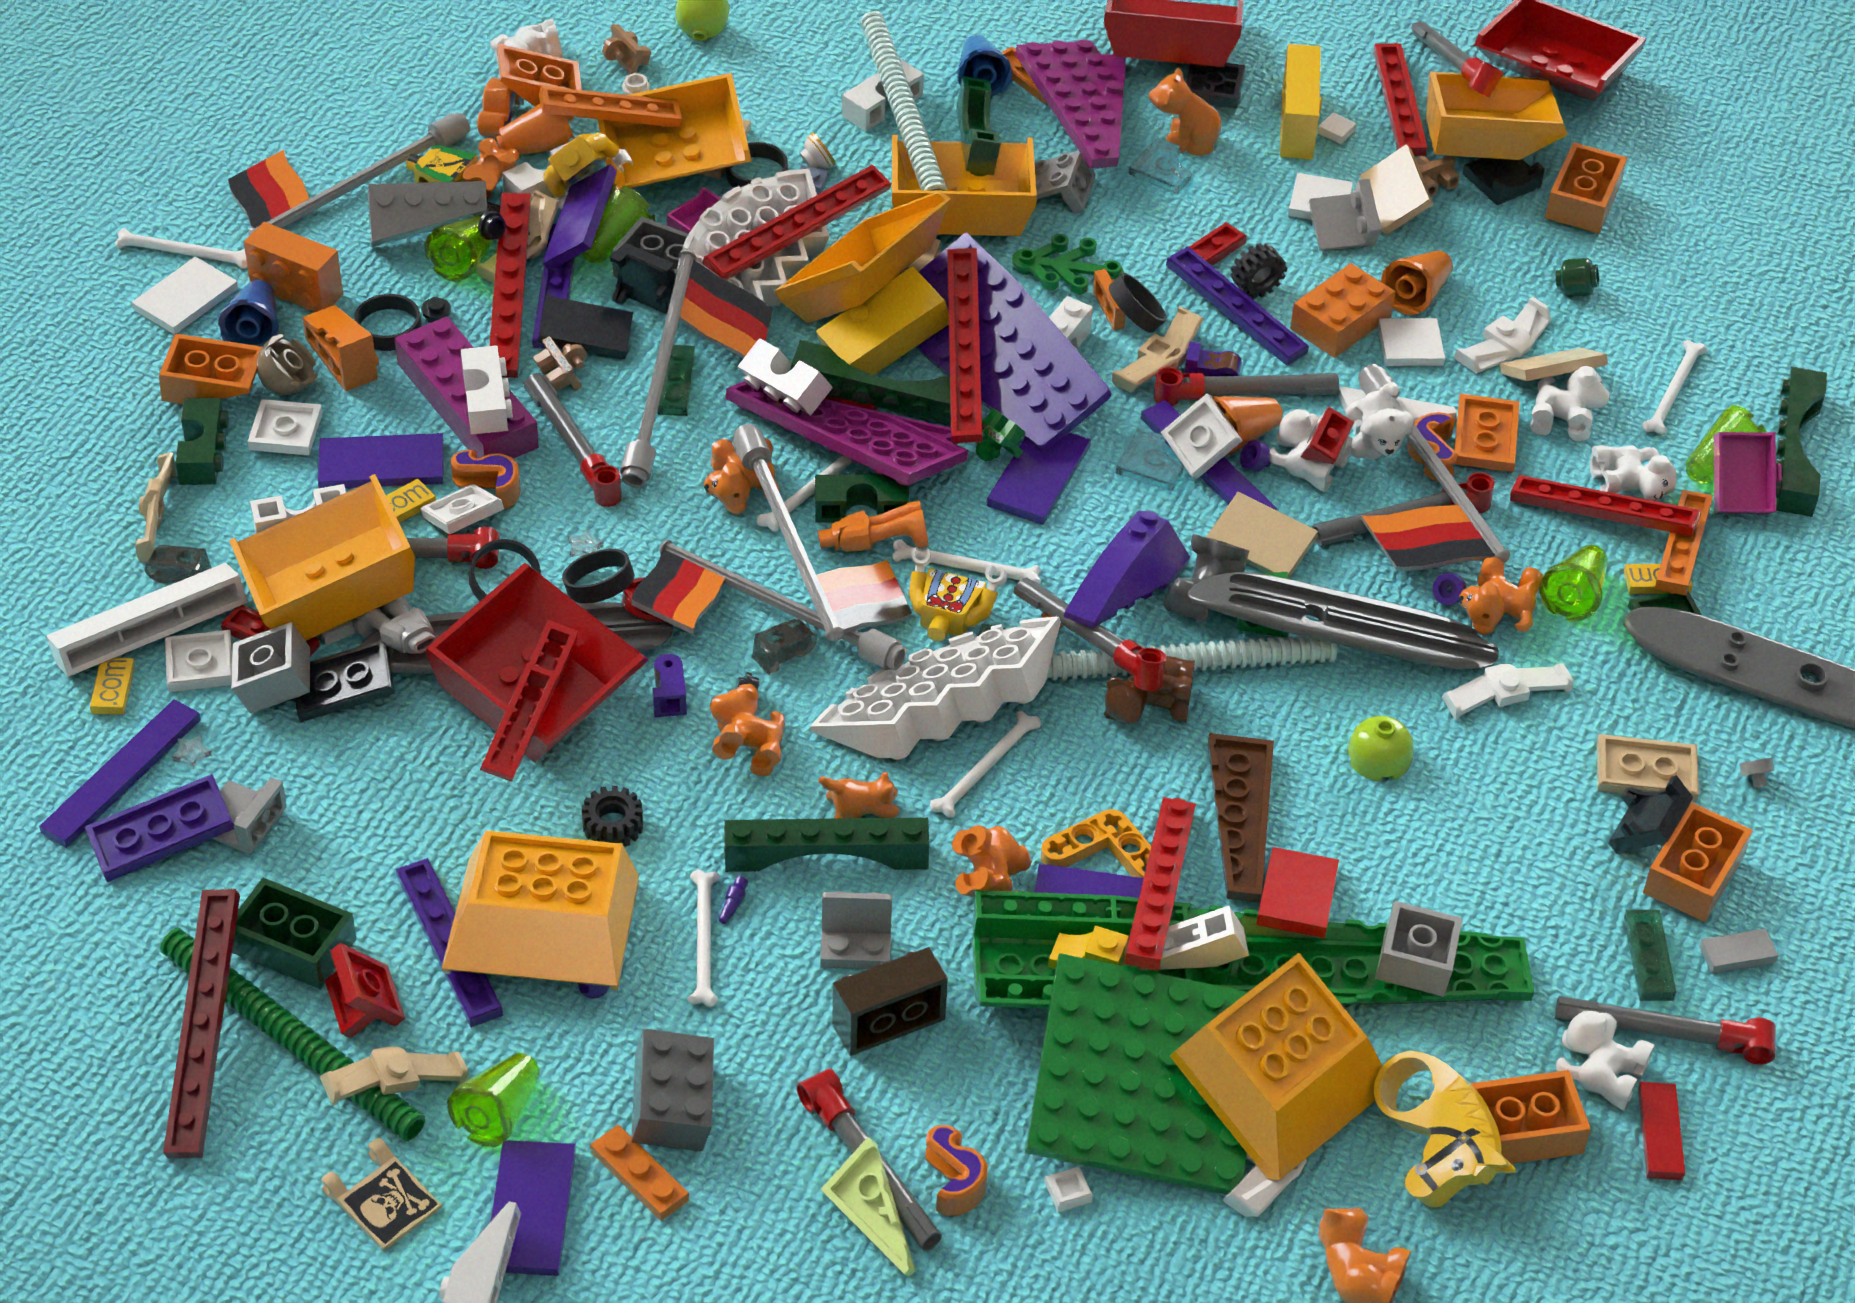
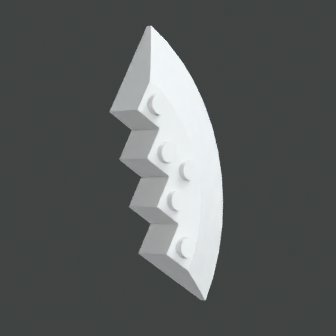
(749, 208)
(942, 689)

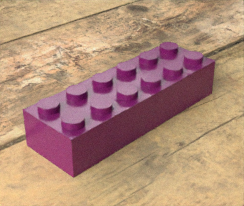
(434, 365)

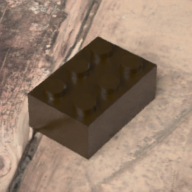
(889, 1001)

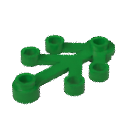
(1034, 261)

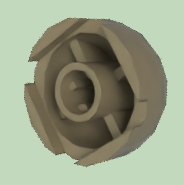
(285, 366)

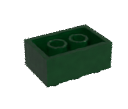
(291, 932)

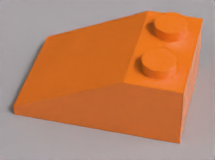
(528, 71)
(207, 369)

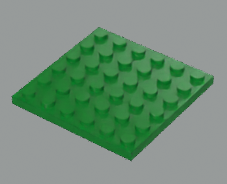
(1108, 1079)

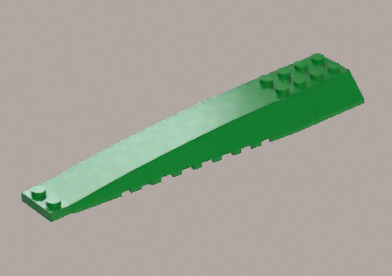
(1020, 929)

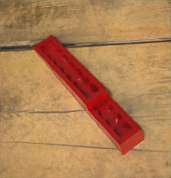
(529, 700)

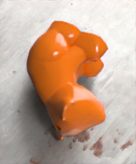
(1198, 122)
(1355, 1271)

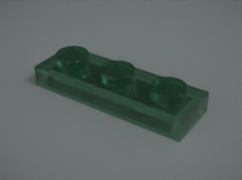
(677, 382)
(1649, 955)

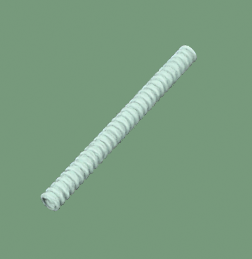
(902, 103)
(1205, 656)

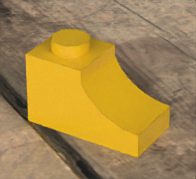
(1098, 945)

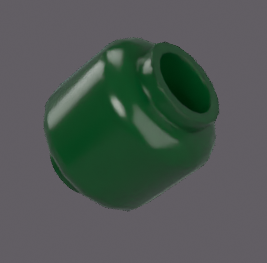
(1577, 277)

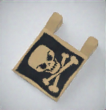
(386, 1201)

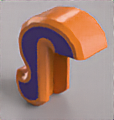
(497, 107)
(1436, 430)
(488, 472)
(961, 1165)

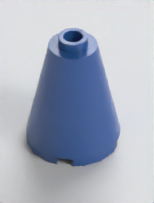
(984, 62)
(250, 315)

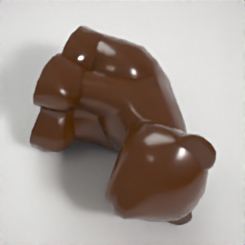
(1127, 702)

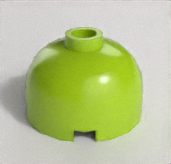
(702, 17)
(1381, 748)

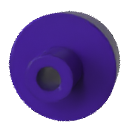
(1255, 456)
(1448, 588)

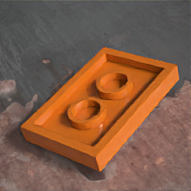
(1486, 432)

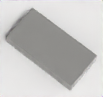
(1738, 951)

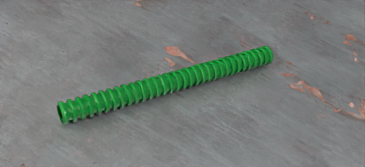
(299, 1039)

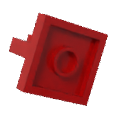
(361, 991)

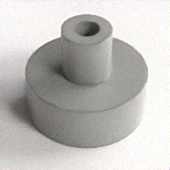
(1757, 769)

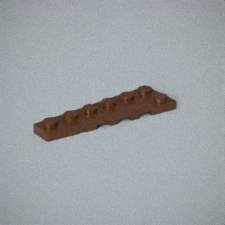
(1241, 796)

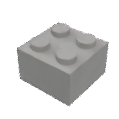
(271, 667)
(1419, 948)

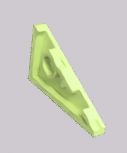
(865, 1197)

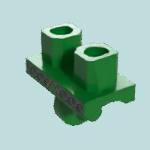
(999, 433)

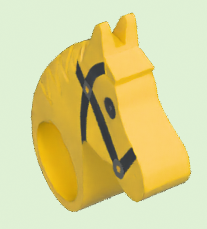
(1461, 1129)

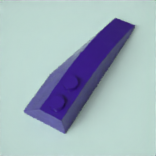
(1135, 563)

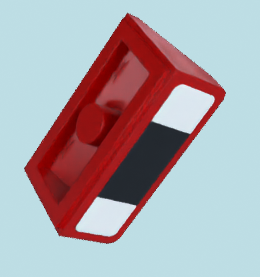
(1327, 437)

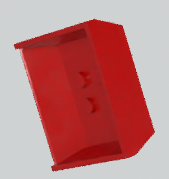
(1173, 30)
(1558, 46)
(491, 644)

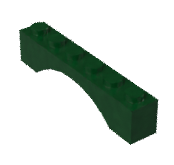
(973, 113)
(915, 398)
(1802, 401)
(764, 842)

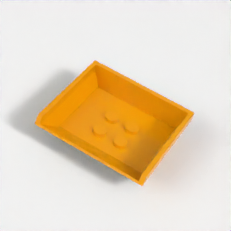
(1507, 125)
(707, 138)
(978, 204)
(864, 259)
(328, 562)
(544, 909)
(1282, 1067)

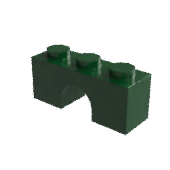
(199, 455)
(841, 492)

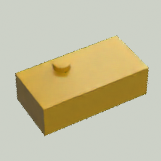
(1300, 101)
(887, 323)

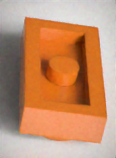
(1101, 292)

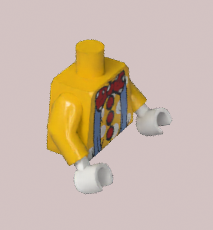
(578, 159)
(951, 601)

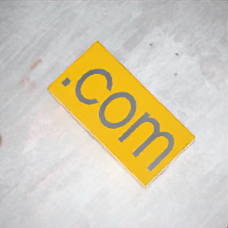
(409, 499)
(1642, 578)
(112, 686)

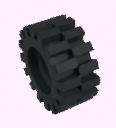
(1258, 270)
(612, 802)

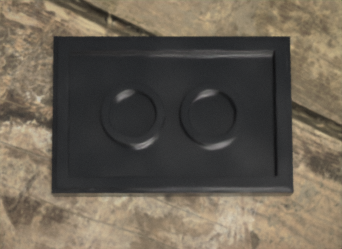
(592, 326)
(347, 680)

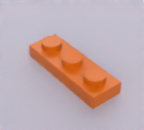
(639, 1172)

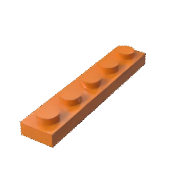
(610, 106)
(1682, 550)

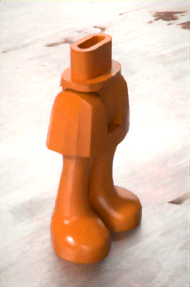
(860, 532)

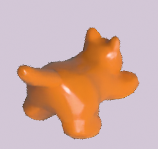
(491, 164)
(857, 798)

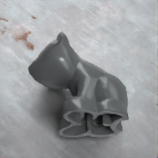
(1212, 559)

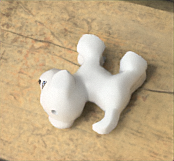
(537, 38)
(1583, 391)
(1381, 426)
(1294, 433)
(1625, 472)
(1593, 1035)

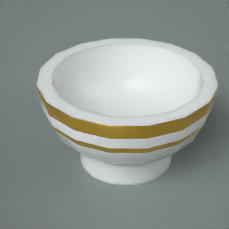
(816, 153)

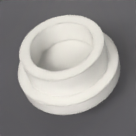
(635, 83)

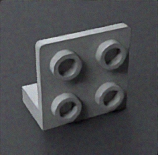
(1067, 175)
(1346, 219)
(251, 813)
(855, 929)

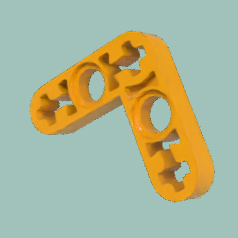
(1103, 838)

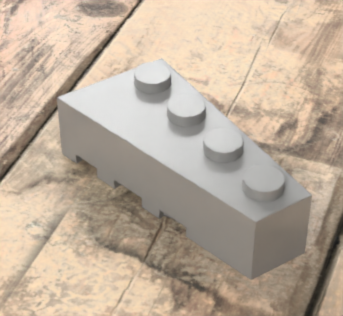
(418, 208)

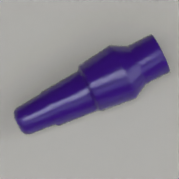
(734, 897)

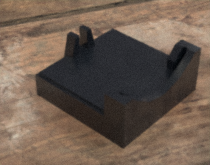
(1217, 84)
(1504, 178)
(643, 278)
(1650, 816)

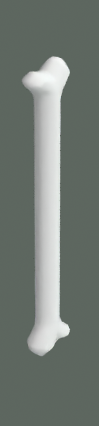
(128, 239)
(1656, 423)
(769, 520)
(904, 551)
(946, 803)
(703, 992)

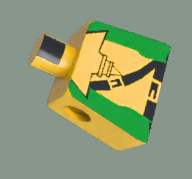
(440, 165)

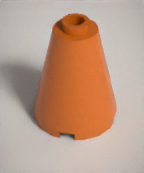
(535, 132)
(1417, 280)
(1250, 416)

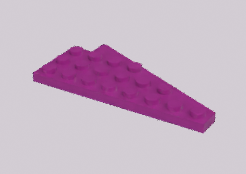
(1082, 92)
(883, 441)

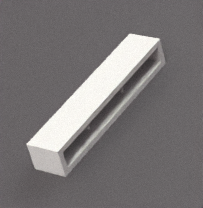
(146, 619)

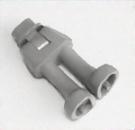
(397, 626)

